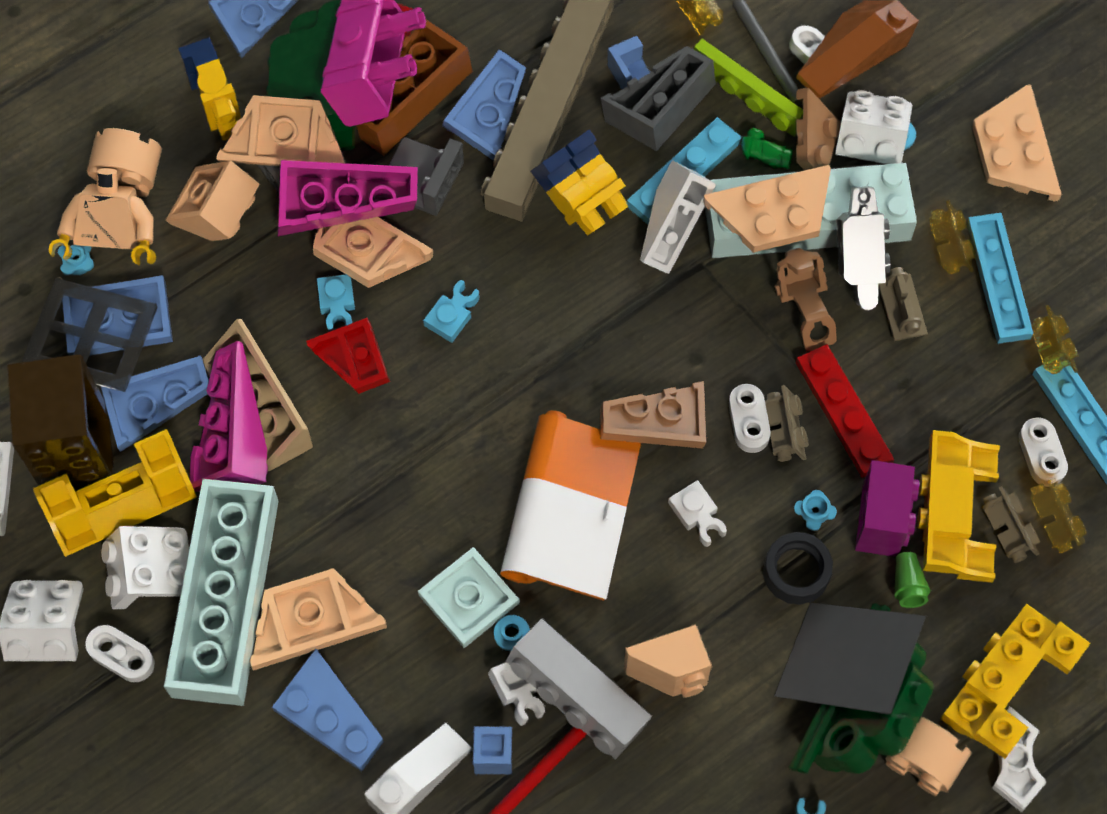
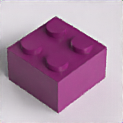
(886, 508)

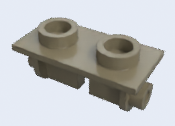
(902, 305)
(791, 437)
(1019, 536)

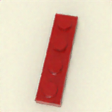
(843, 409)

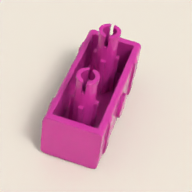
(367, 58)

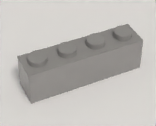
(578, 689)

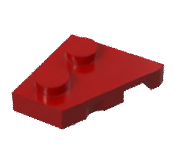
(353, 355)

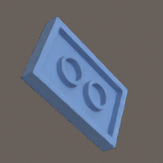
(121, 322)

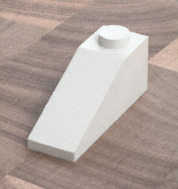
(674, 215)
(417, 772)

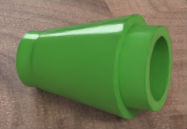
(910, 582)

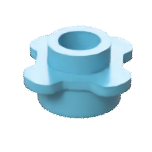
(78, 266)
(818, 500)

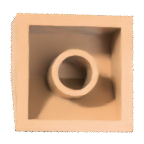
(214, 201)
(671, 663)

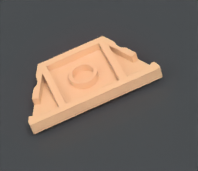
(282, 130)
(1016, 147)
(774, 209)
(369, 250)
(310, 617)

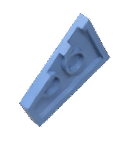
(248, 20)
(487, 105)
(154, 399)
(328, 713)

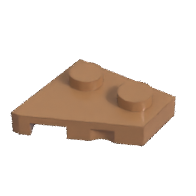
(815, 132)

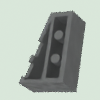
(662, 99)

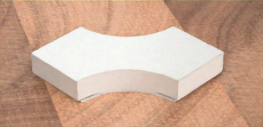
(1018, 776)

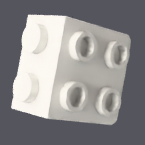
(874, 127)
(144, 563)
(40, 621)

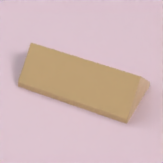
(281, 423)

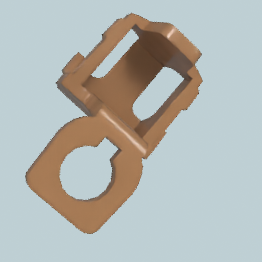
(802, 286)

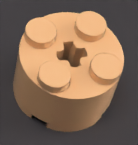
(131, 157)
(930, 757)

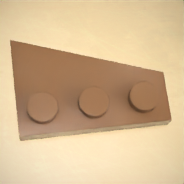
(659, 418)

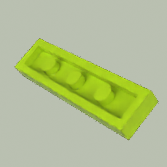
(752, 90)

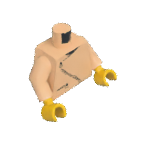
(107, 218)

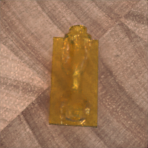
(702, 13)
(958, 250)
(1052, 343)
(1055, 502)

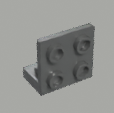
(435, 170)

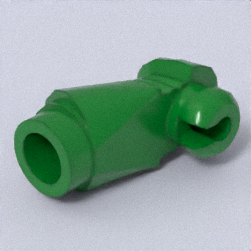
(768, 152)

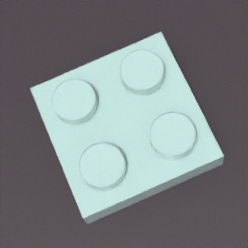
(468, 597)

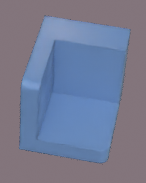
(626, 61)
(492, 750)

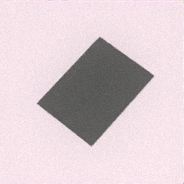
(850, 657)

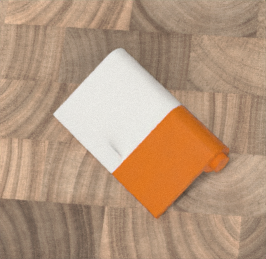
(570, 507)

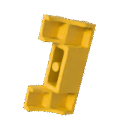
(119, 500)
(949, 505)
(1010, 660)

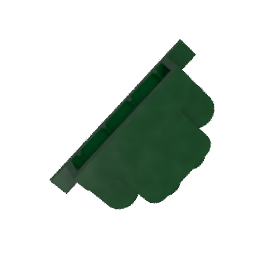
(299, 62)
(854, 737)

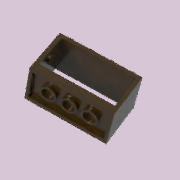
(60, 421)

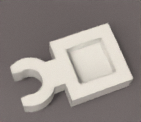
(696, 509)
(516, 690)

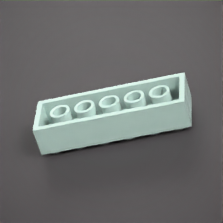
(891, 193)
(222, 592)

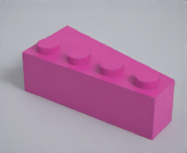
(340, 193)

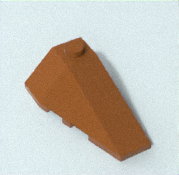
(857, 43)

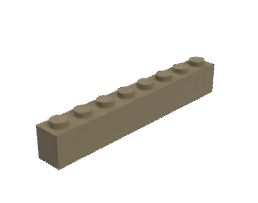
(546, 106)

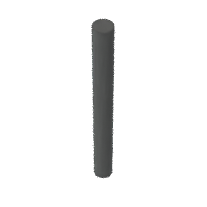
(767, 50)

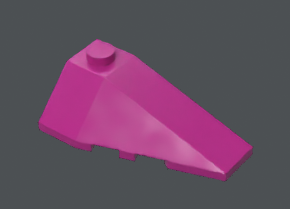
(232, 434)

